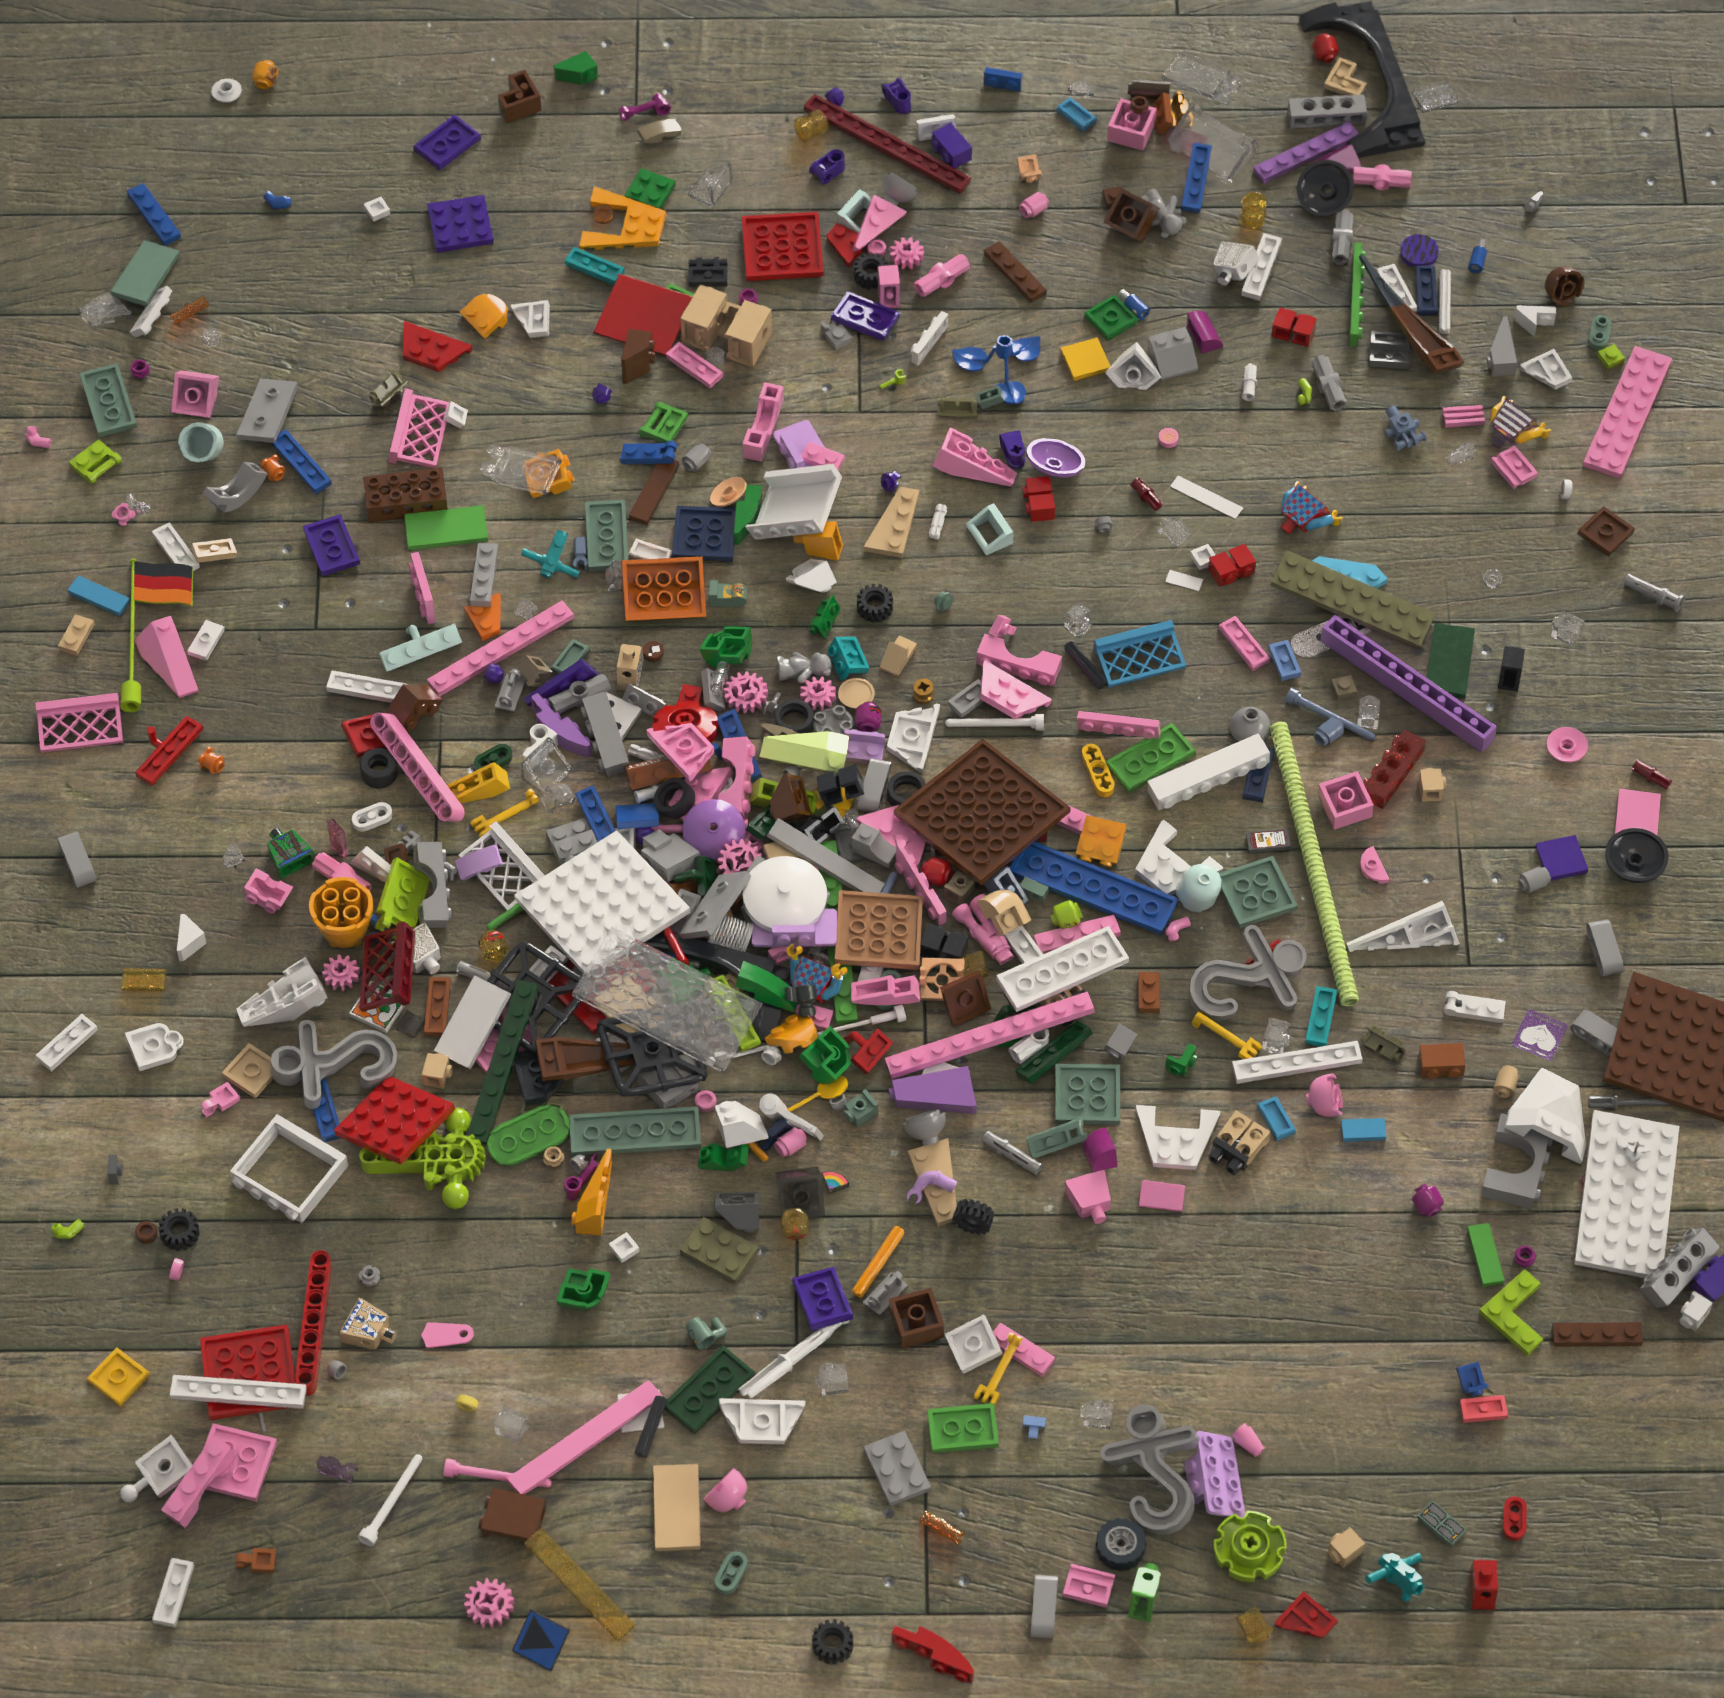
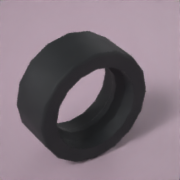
(795, 706)
(900, 779)
(683, 806)

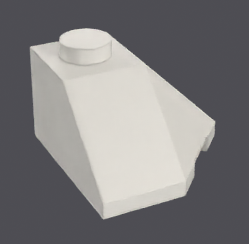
(1133, 369)
(813, 576)

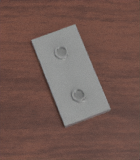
(267, 410)
(715, 905)

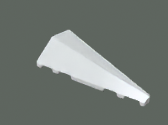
(1422, 928)

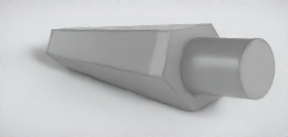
(1534, 202)

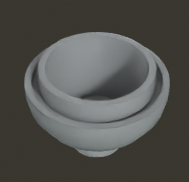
(898, 189)
(1243, 727)
(926, 1126)

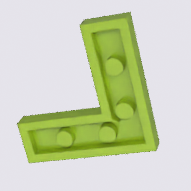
(1500, 1312)

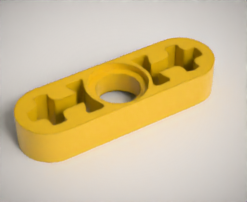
(1096, 779)

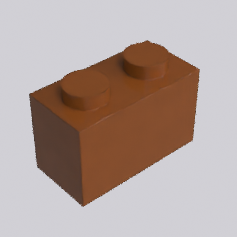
(1441, 1060)

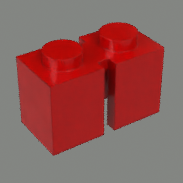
(1284, 323)
(1039, 500)
(1227, 569)

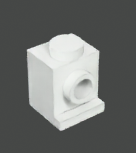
(1695, 1311)

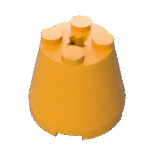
(342, 911)

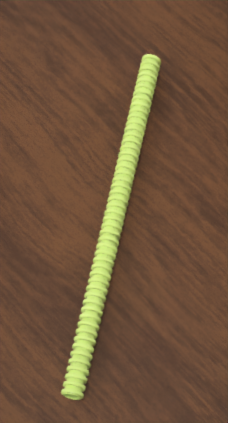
(1314, 864)

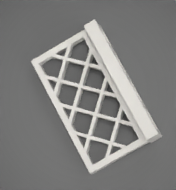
(515, 854)

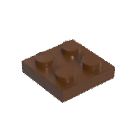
(1606, 531)
(965, 998)

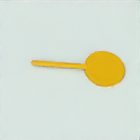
(826, 1091)

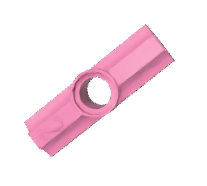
(1382, 177)
(942, 275)
(331, 869)

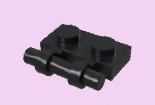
(708, 272)

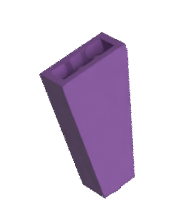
(941, 1090)

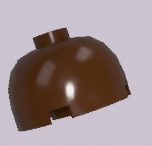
(1564, 285)

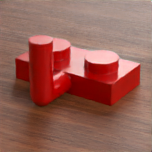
(870, 1049)

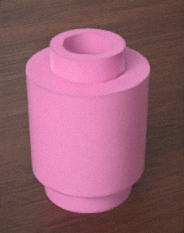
(1033, 205)
(790, 1142)

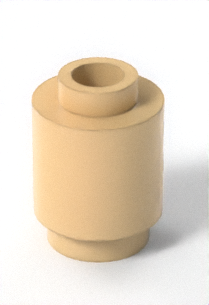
(1506, 1082)

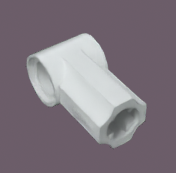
(1029, 1046)

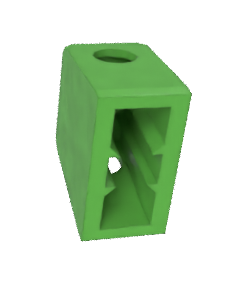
(1145, 1586)

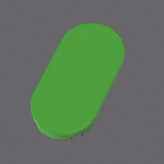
(528, 1135)

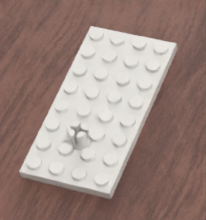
(1626, 1194)

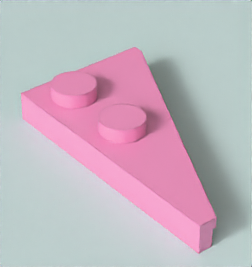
(877, 219)

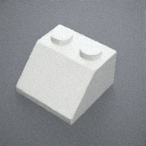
(739, 1124)

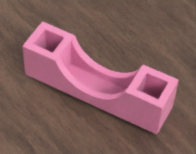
(768, 410)
(1041, 668)
(738, 754)
(185, 1499)

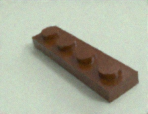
(1015, 272)
(1597, 1334)

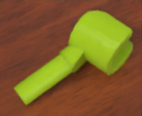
(896, 380)

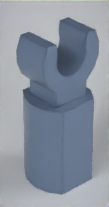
(580, 552)

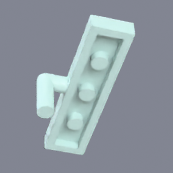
(419, 646)

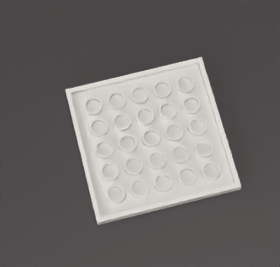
(600, 891)

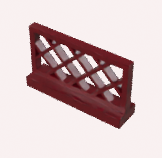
(401, 964)

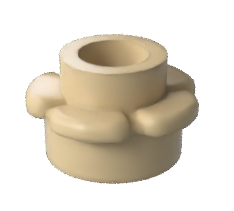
(553, 1152)

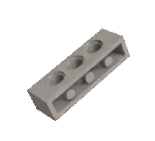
(1327, 111)
(1703, 1248)

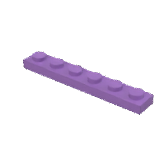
(1305, 153)

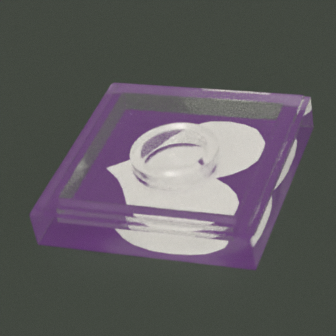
(1540, 1035)

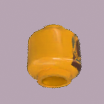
(265, 74)

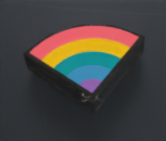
(834, 1181)

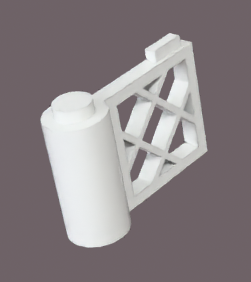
(776, 1110)

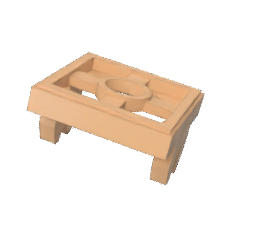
(929, 963)

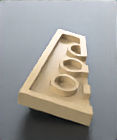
(895, 524)
(935, 1158)

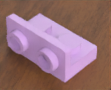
(864, 746)

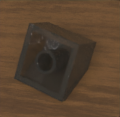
(801, 1190)

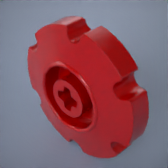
(688, 712)

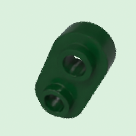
(493, 755)

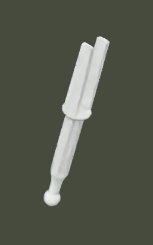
(785, 1362)

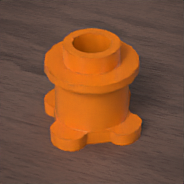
(273, 468)
(211, 761)

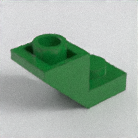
(722, 1159)

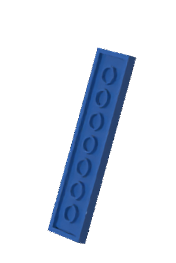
(1095, 887)

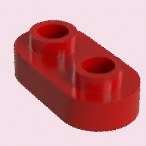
(1514, 1520)

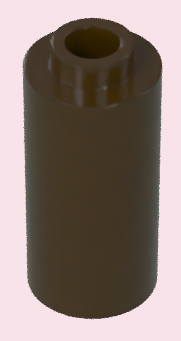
(1148, 88)

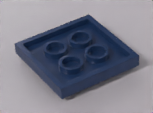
(704, 533)

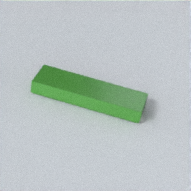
(1485, 1255)

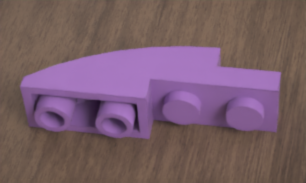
(568, 733)

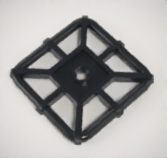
(545, 994)
(644, 1060)

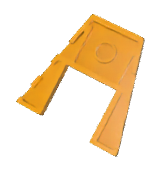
(641, 225)

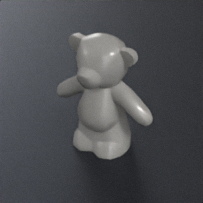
(1169, 223)
(802, 667)

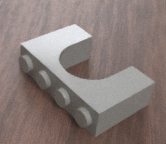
(1522, 1187)

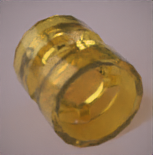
(810, 126)
(1253, 210)

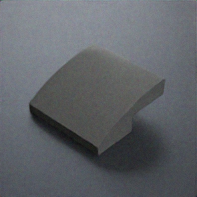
(1389, 350)

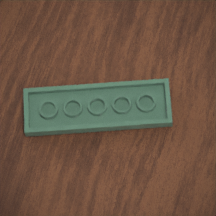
(635, 1131)

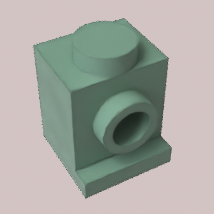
(861, 1115)

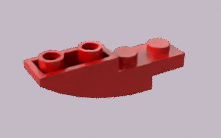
(942, 1654)

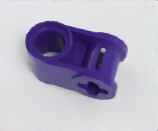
(897, 95)
(828, 166)
(1013, 448)

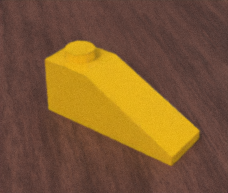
(481, 784)

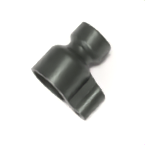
(805, 996)

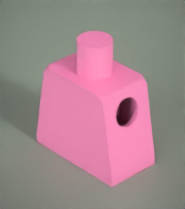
(1089, 1195)

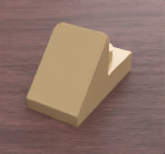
(897, 655)

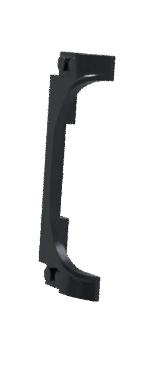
(1398, 123)
(730, 961)

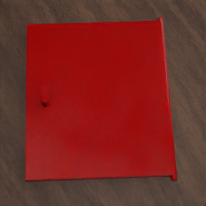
(644, 308)

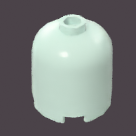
(201, 442)
(1199, 888)

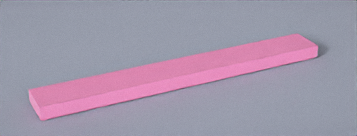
(583, 1439)

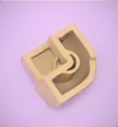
(1004, 910)

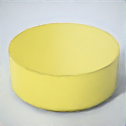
(466, 1403)

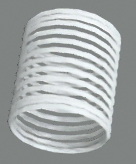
(737, 930)

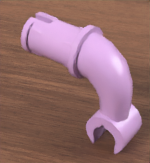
(932, 1178)

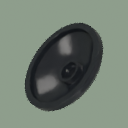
(1319, 178)
(1639, 847)

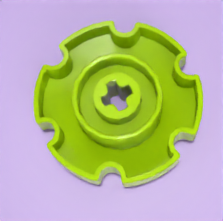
(1243, 1562)

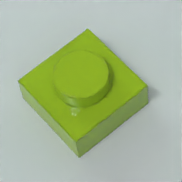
(1611, 357)

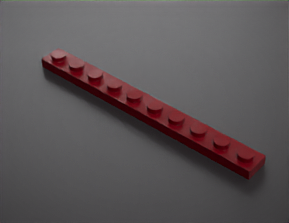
(889, 144)

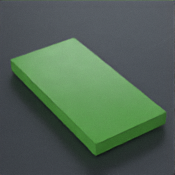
(446, 527)
(1150, 758)

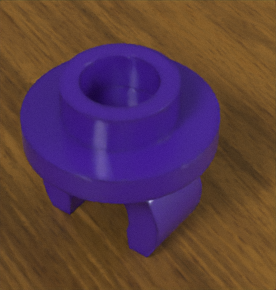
(889, 482)

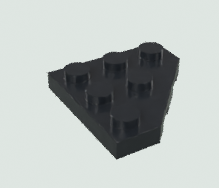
(530, 1079)

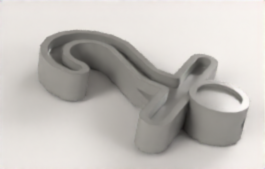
(1268, 971)
(308, 1064)
(1148, 1449)

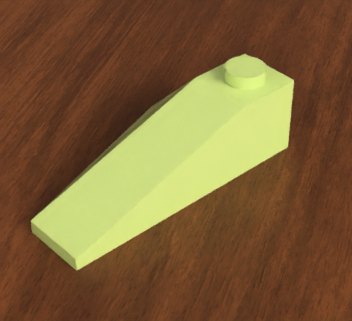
(812, 751)

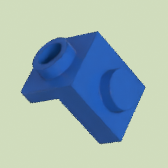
(1471, 1379)

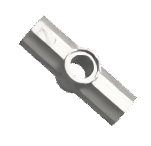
(1342, 237)
(1329, 383)
(570, 699)

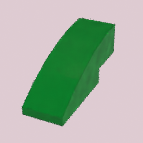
(747, 511)
(765, 985)

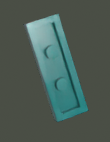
(593, 265)
(1321, 1016)

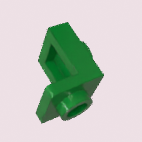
(1181, 1066)

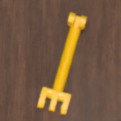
(482, 825)
(1248, 1049)
(989, 1391)

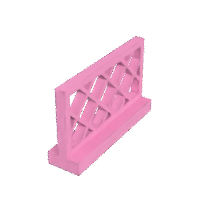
(403, 423)
(80, 706)

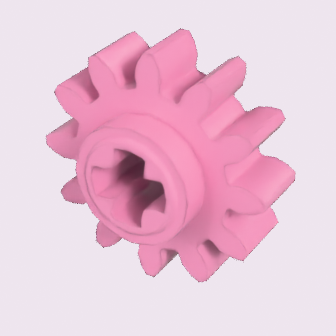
(906, 253)
(818, 693)
(341, 972)

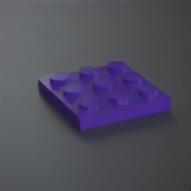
(460, 223)

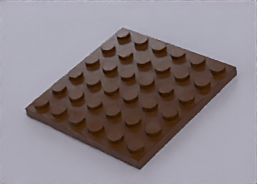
(982, 811)
(1670, 1046)

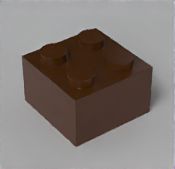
(1131, 215)
(916, 1318)

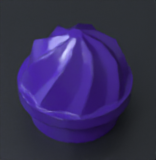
(835, 96)
(601, 394)
(494, 674)
(642, 832)

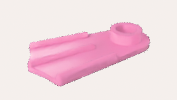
(446, 1334)

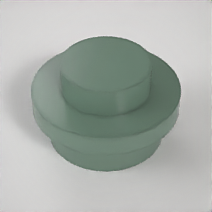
(943, 601)

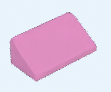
(1162, 1196)

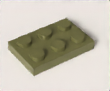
(719, 1250)

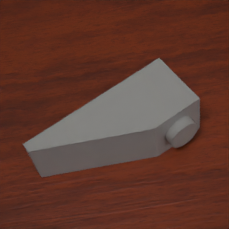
(1502, 353)

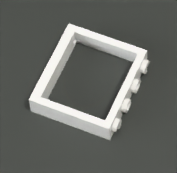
(306, 1141)

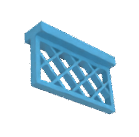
(1131, 639)

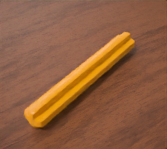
(878, 1262)

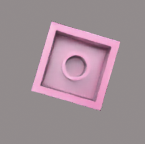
(1131, 128)
(1345, 800)

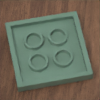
(1256, 892)
(1087, 1093)

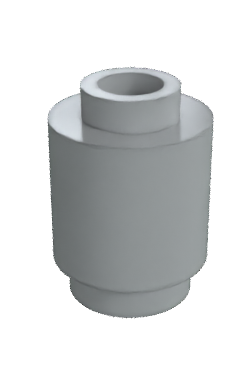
(696, 457)
(1534, 879)

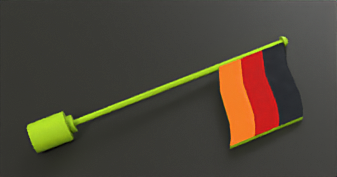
(154, 586)

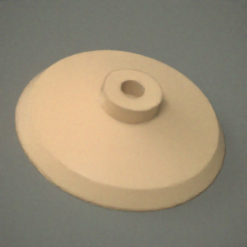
(856, 692)

